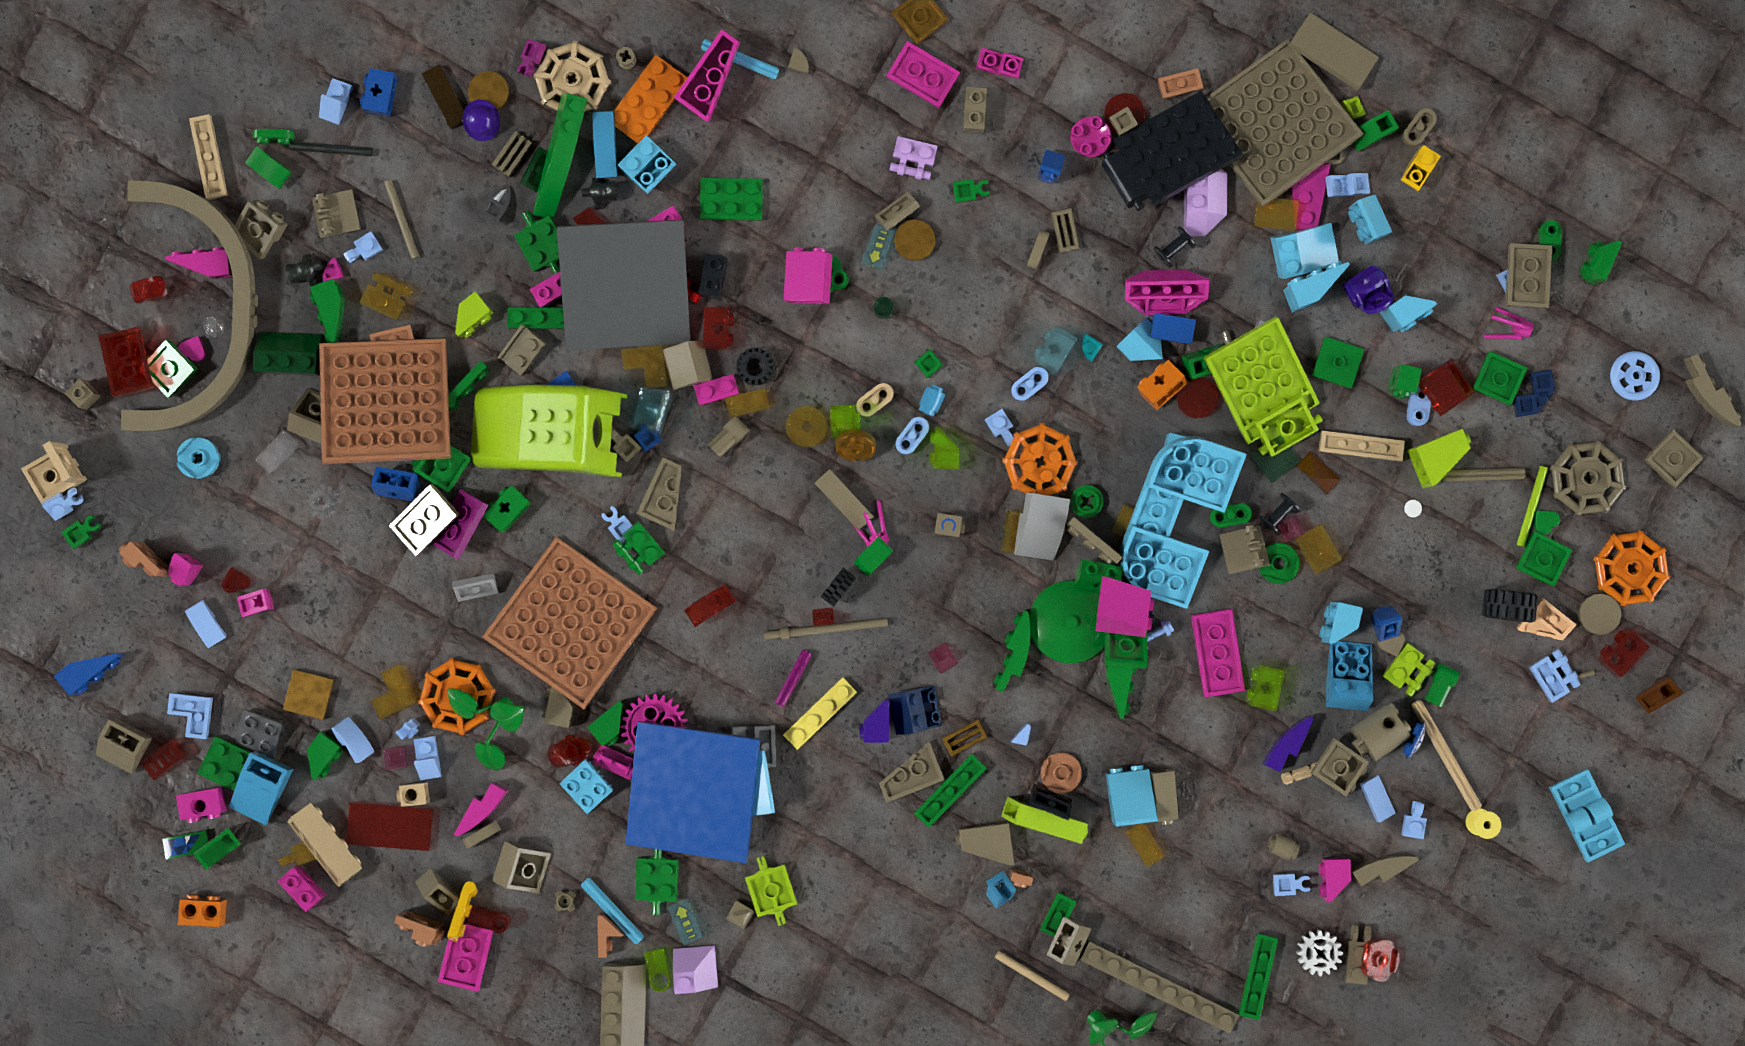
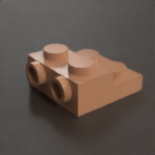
(141, 556)
(425, 929)

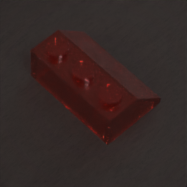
(126, 362)

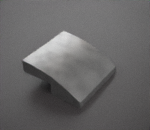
(767, 739)

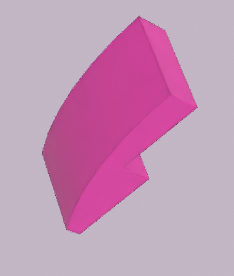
(999, 64)

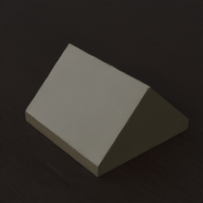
(687, 364)

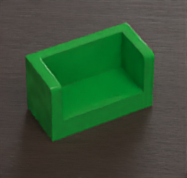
(216, 848)

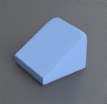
(1022, 736)

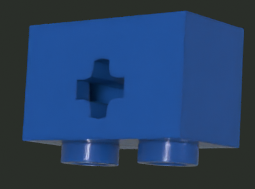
(383, 102)
(395, 484)

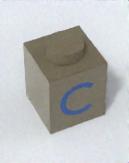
(949, 525)

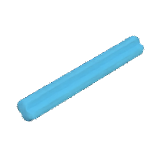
(749, 62)
(612, 911)

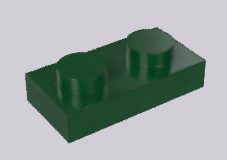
(533, 173)

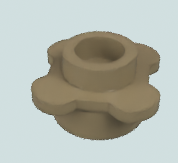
(569, 896)

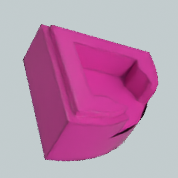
(333, 270)

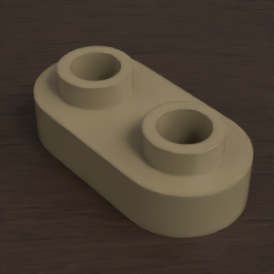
(1419, 128)

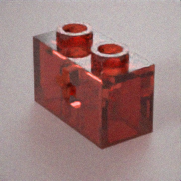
(712, 340)

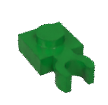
(966, 190)
(79, 533)

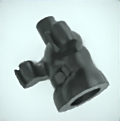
(600, 192)
(304, 270)

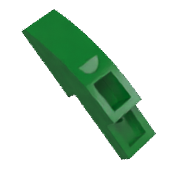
(1019, 643)

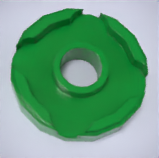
(1290, 567)

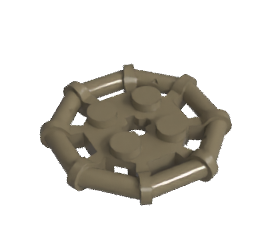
(1579, 486)

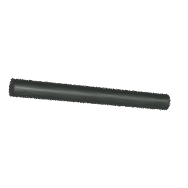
(331, 149)

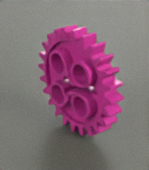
(639, 714)

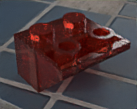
(1445, 387)

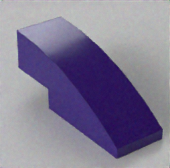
(1287, 743)

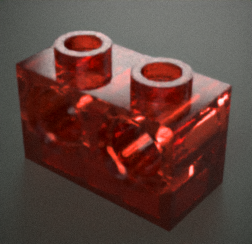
(1626, 657)

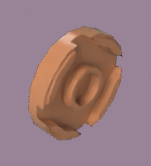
(1061, 772)

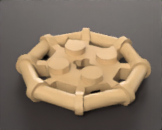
(569, 67)

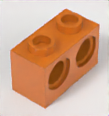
(202, 916)

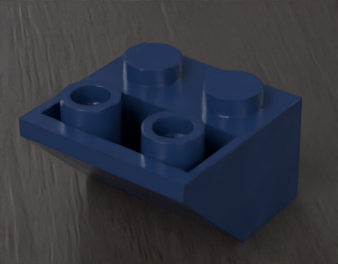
(915, 710)

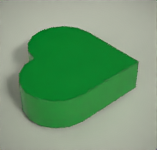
(1545, 521)

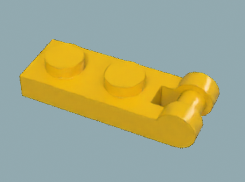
(462, 910)

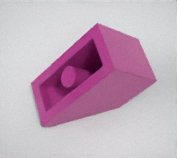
(183, 569)

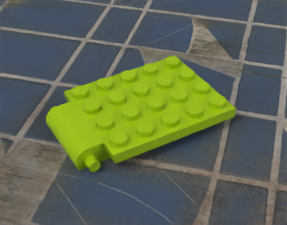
(1265, 387)

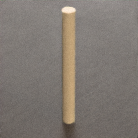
(1032, 975)

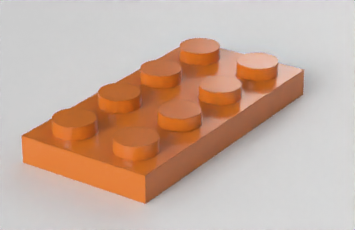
(648, 99)

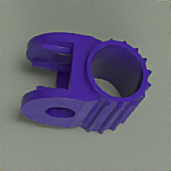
(1367, 289)

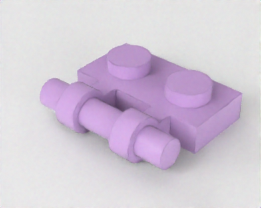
(914, 152)

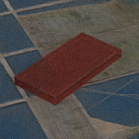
(389, 826)

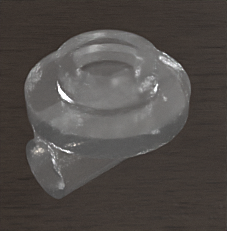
(213, 327)

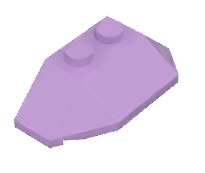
(1205, 204)

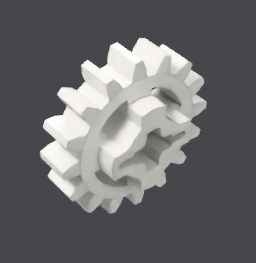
(1325, 947)

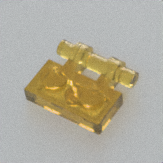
(383, 302)

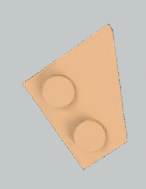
(1548, 622)

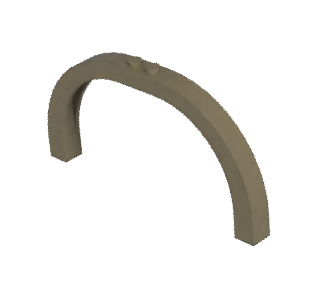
(243, 314)

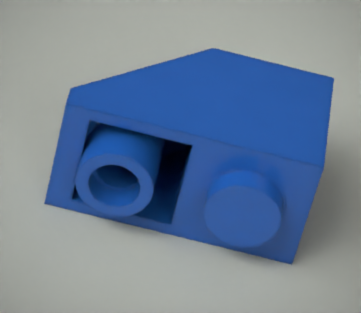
(1051, 166)

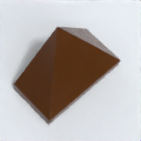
(1318, 472)

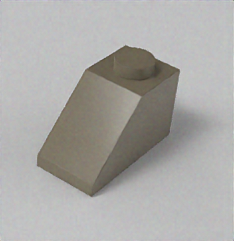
(438, 891)

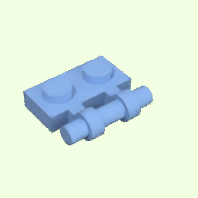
(1549, 678)

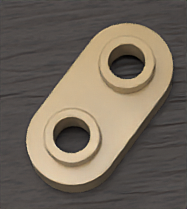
(875, 401)

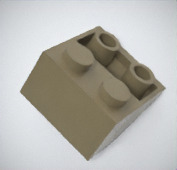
(122, 744)

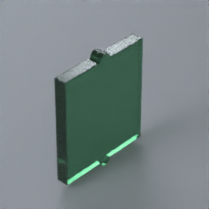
(1277, 465)

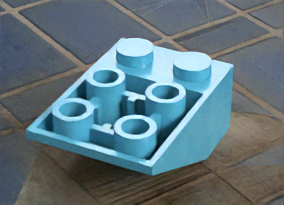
(1308, 291)

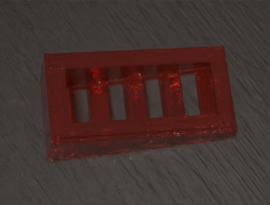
(178, 751)

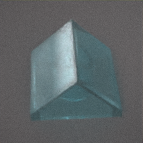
(651, 410)

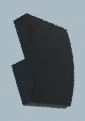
(1050, 802)

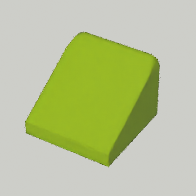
(1353, 107)

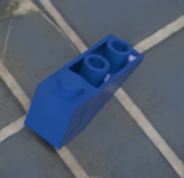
(80, 674)

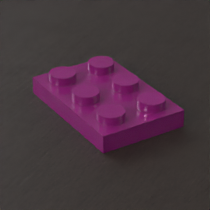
(458, 533)

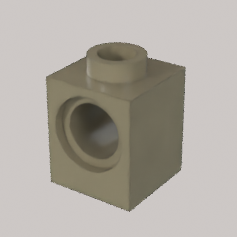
(83, 394)

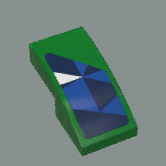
(184, 844)

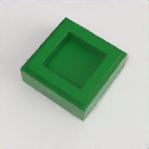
(928, 363)

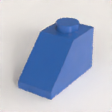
(1386, 623)

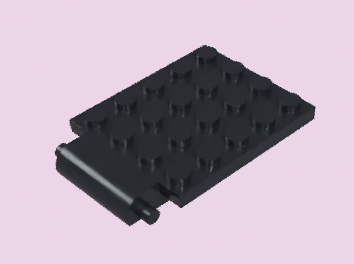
(1170, 152)

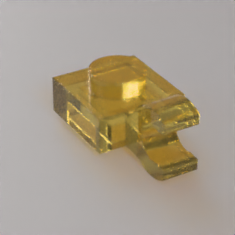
(300, 854)

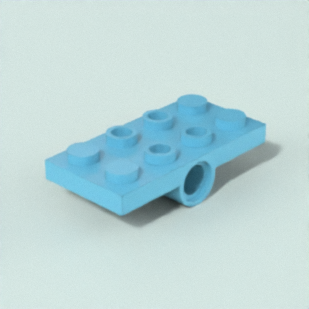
(1587, 815)

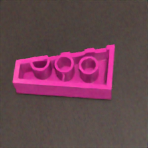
(708, 78)

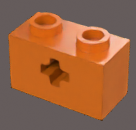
(1159, 394)

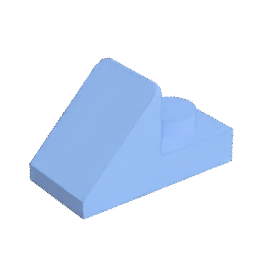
(335, 101)
(427, 758)

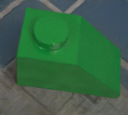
(608, 725)

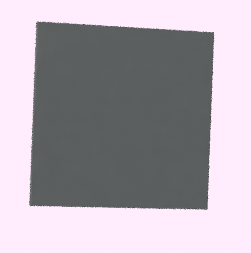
(624, 284)

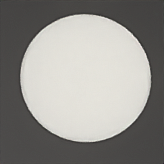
(1413, 508)

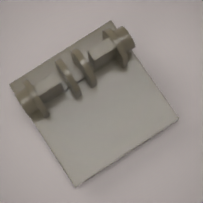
(336, 213)
(1244, 549)

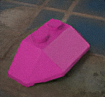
(1166, 291)

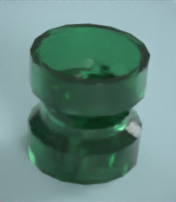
(885, 305)

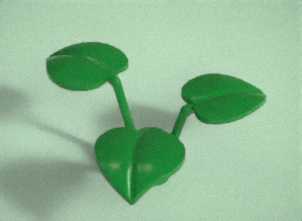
(503, 711)
(1103, 1026)

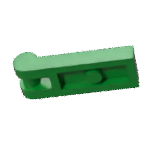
(466, 387)

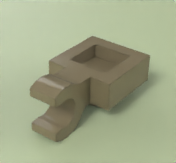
(625, 445)

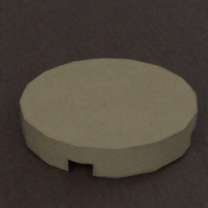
(1599, 614)

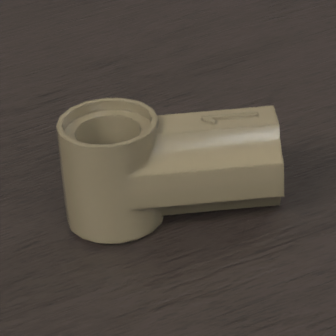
(733, 433)

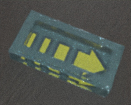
(878, 247)
(685, 921)

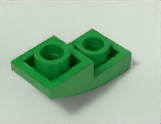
(268, 167)

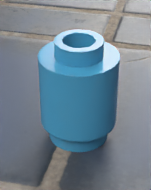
(931, 400)

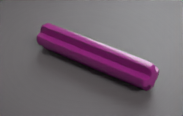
(793, 678)

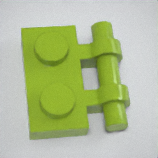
(1404, 665)

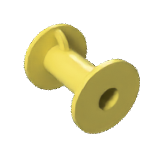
(1483, 823)

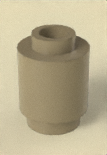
(1283, 847)

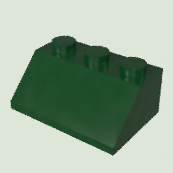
(287, 354)

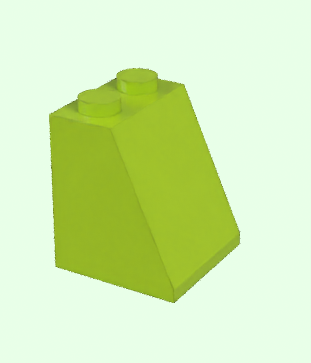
(1438, 456)

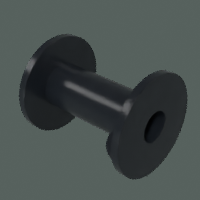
(1174, 247)
(1280, 513)

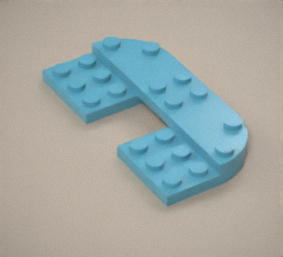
(1181, 470)

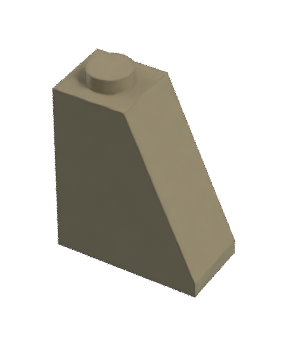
(1164, 795)
(987, 841)

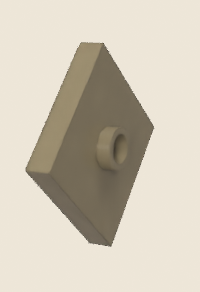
(1673, 458)

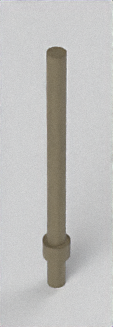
(785, 633)

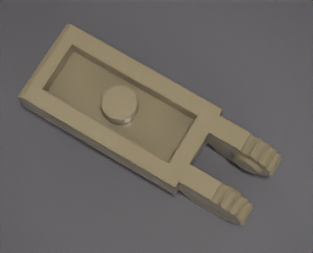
(1354, 956)

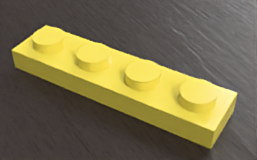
(820, 713)

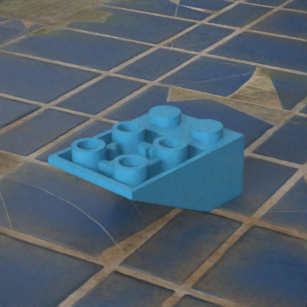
(1349, 676)
(260, 787)

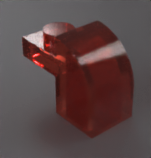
(709, 605)

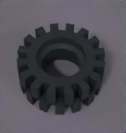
(764, 375)
(838, 587)

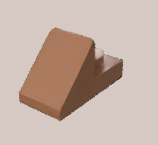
(606, 929)

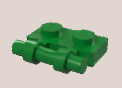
(643, 543)

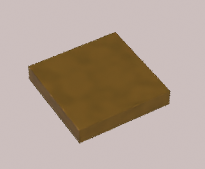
(919, 18)
(308, 694)

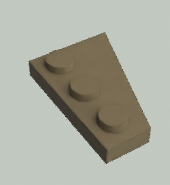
(662, 495)
(913, 775)

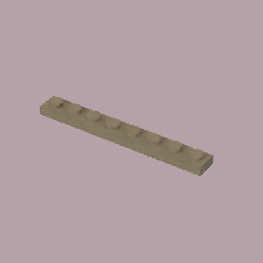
(1159, 987)

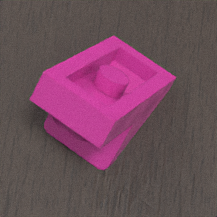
(255, 602)

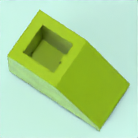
(472, 313)

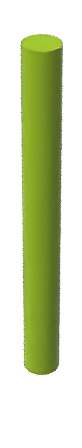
(1532, 506)

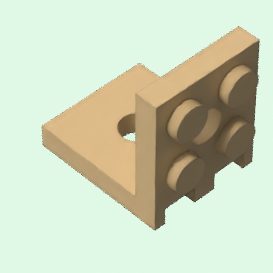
(61, 463)

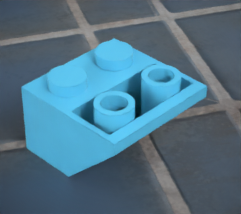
(646, 164)
(1369, 219)
(1403, 312)
(1340, 621)

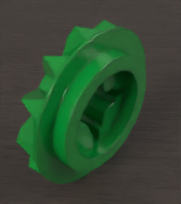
(1096, 502)

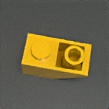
(1420, 167)

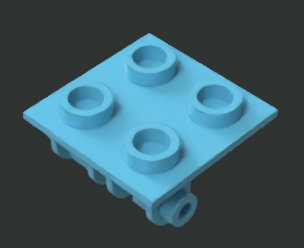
(586, 786)

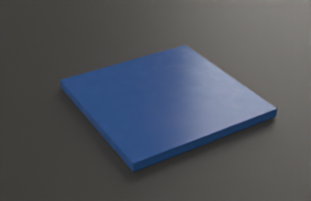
(692, 791)

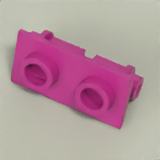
(614, 761)

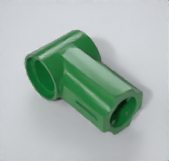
(1443, 679)

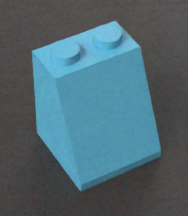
(1131, 796)

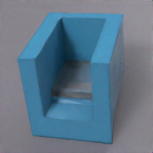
(1000, 889)

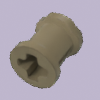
(623, 52)

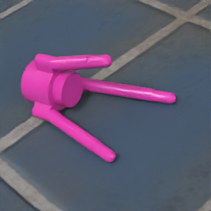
(1520, 326)
(884, 536)

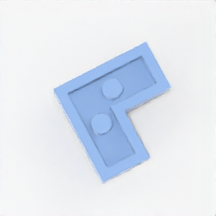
(198, 712)

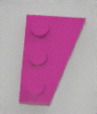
(1310, 193)

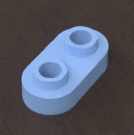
(1029, 384)
(1416, 405)
(911, 435)

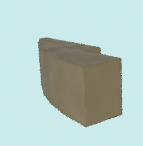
(843, 499)
(1382, 867)

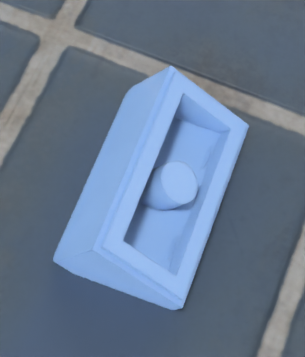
(1377, 798)

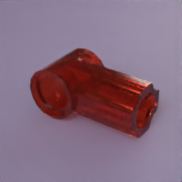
(487, 918)

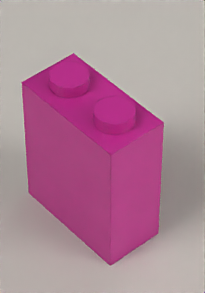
(807, 276)

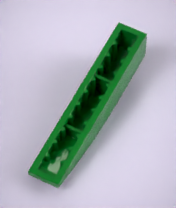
(559, 154)

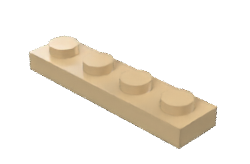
(208, 157)
(1361, 446)

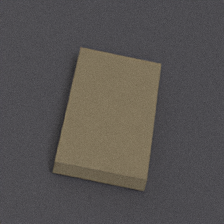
(1333, 51)

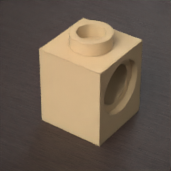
(421, 790)

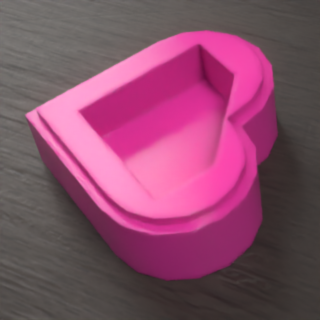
(193, 348)

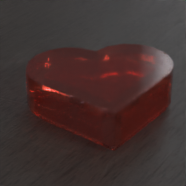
(235, 581)

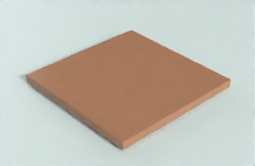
(384, 401)
(569, 622)

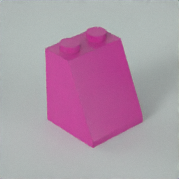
(1123, 608)

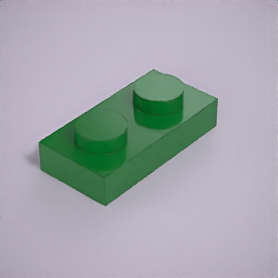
(1060, 907)

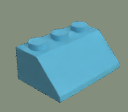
(763, 795)

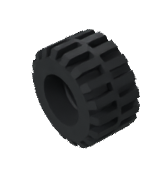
(1510, 605)

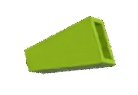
(1040, 820)

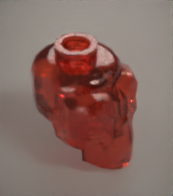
(569, 751)

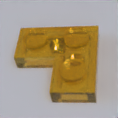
(649, 358)
(399, 695)

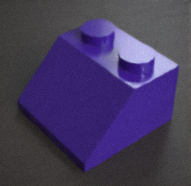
(876, 724)

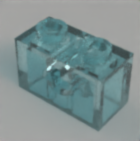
(1064, 343)

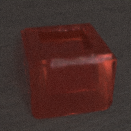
(823, 616)

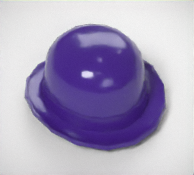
(481, 120)

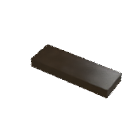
(444, 95)

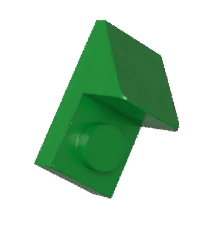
(873, 556)

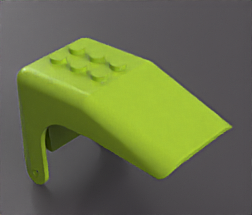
(544, 428)

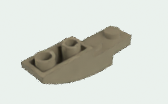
(1713, 400)

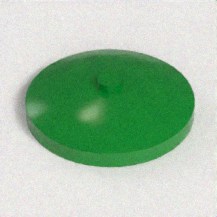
(1065, 623)

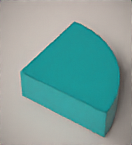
(1090, 347)

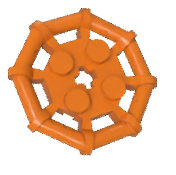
(1050, 455)
(1619, 568)
(457, 682)

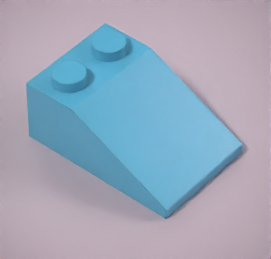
(1304, 250)

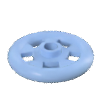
(1631, 359)

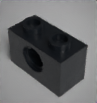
(713, 276)

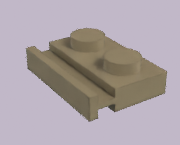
(522, 350)

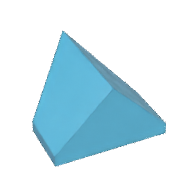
(1140, 345)

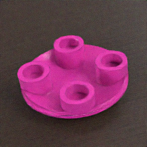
(1090, 136)

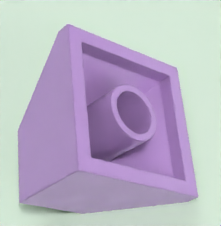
(694, 969)

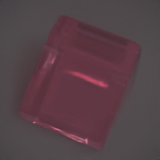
(943, 658)

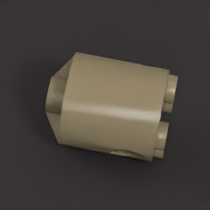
(1375, 738)

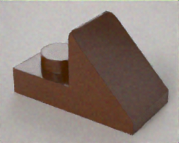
(1659, 694)

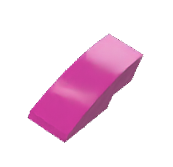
(481, 808)

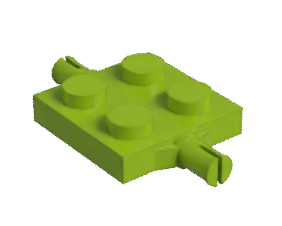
(771, 890)

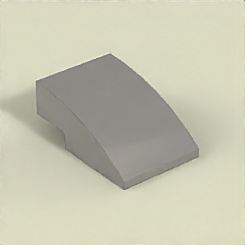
(1041, 526)

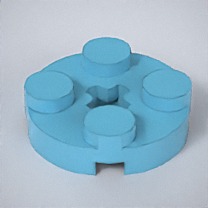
(198, 446)

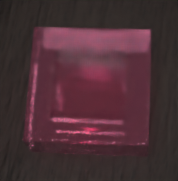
(1291, 528)
(395, 758)

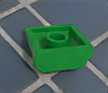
(1599, 261)

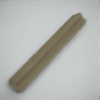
(1484, 474)

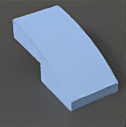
(1347, 185)
(205, 624)
(355, 741)

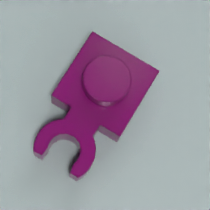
(532, 55)

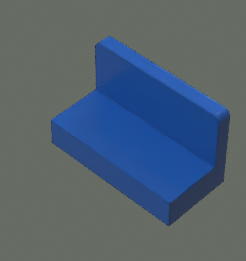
(1172, 328)

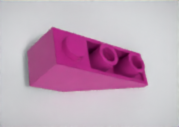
(211, 264)

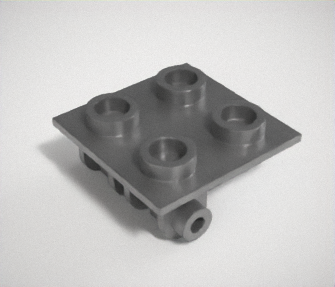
(259, 732)

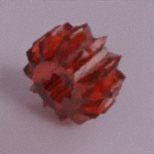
(148, 289)

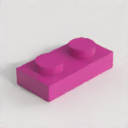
(716, 389)

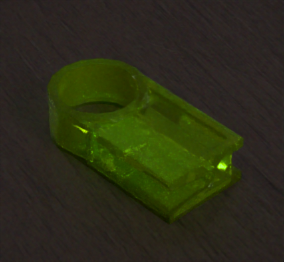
(657, 963)

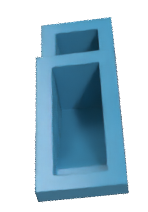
(605, 144)

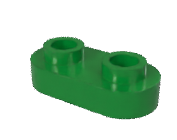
(264, 136)
(1553, 240)
(1230, 517)

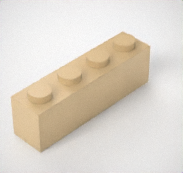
(325, 844)

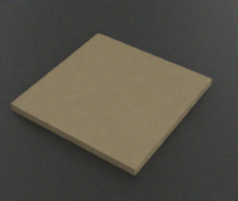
(1281, 122)

